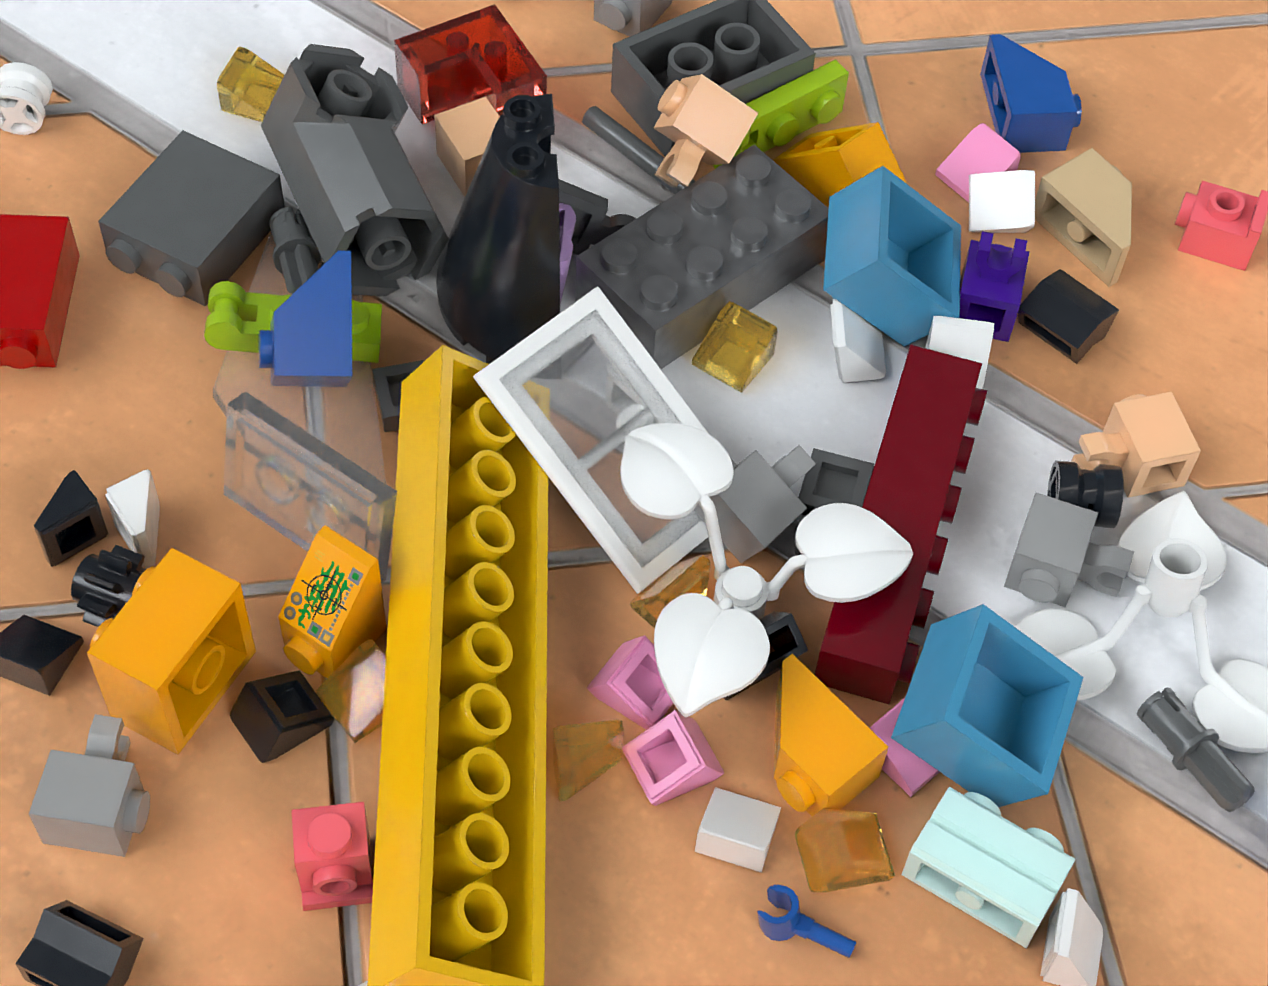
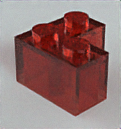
(465, 62)

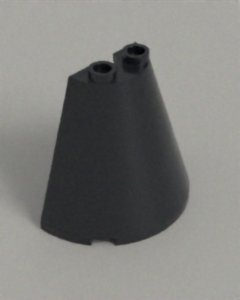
(504, 249)

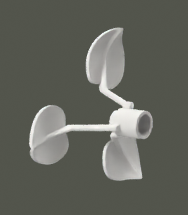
(1175, 561)
(719, 644)

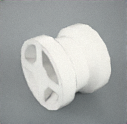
(23, 98)

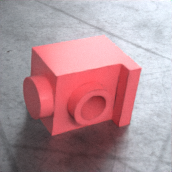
(1221, 224)
(333, 855)

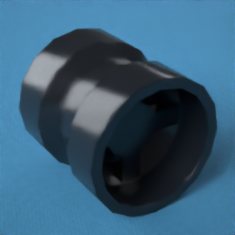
(1091, 489)

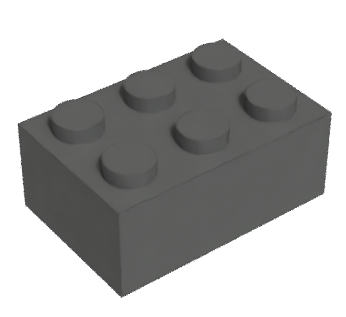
(731, 42)

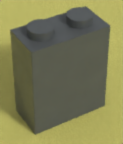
(191, 217)

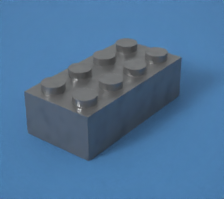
(712, 243)

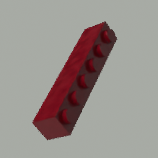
(911, 492)

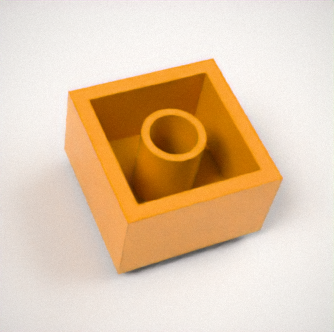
(172, 649)

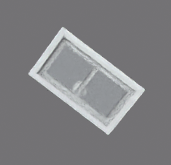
(571, 402)

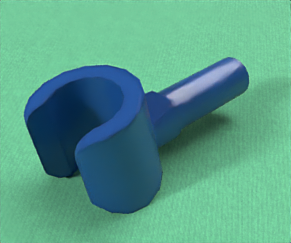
(797, 923)

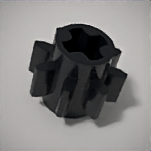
(106, 583)

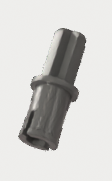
(295, 251)
(1195, 749)

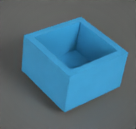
(892, 256)
(988, 707)

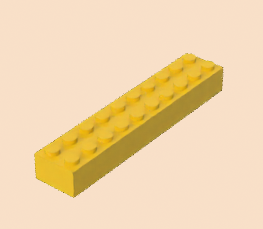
(462, 696)

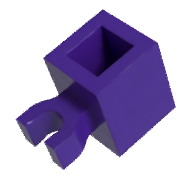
(993, 283)

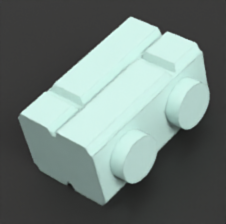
(988, 865)

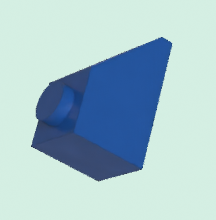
(1028, 97)
(313, 331)

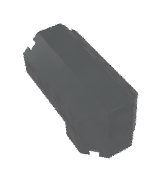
(348, 171)

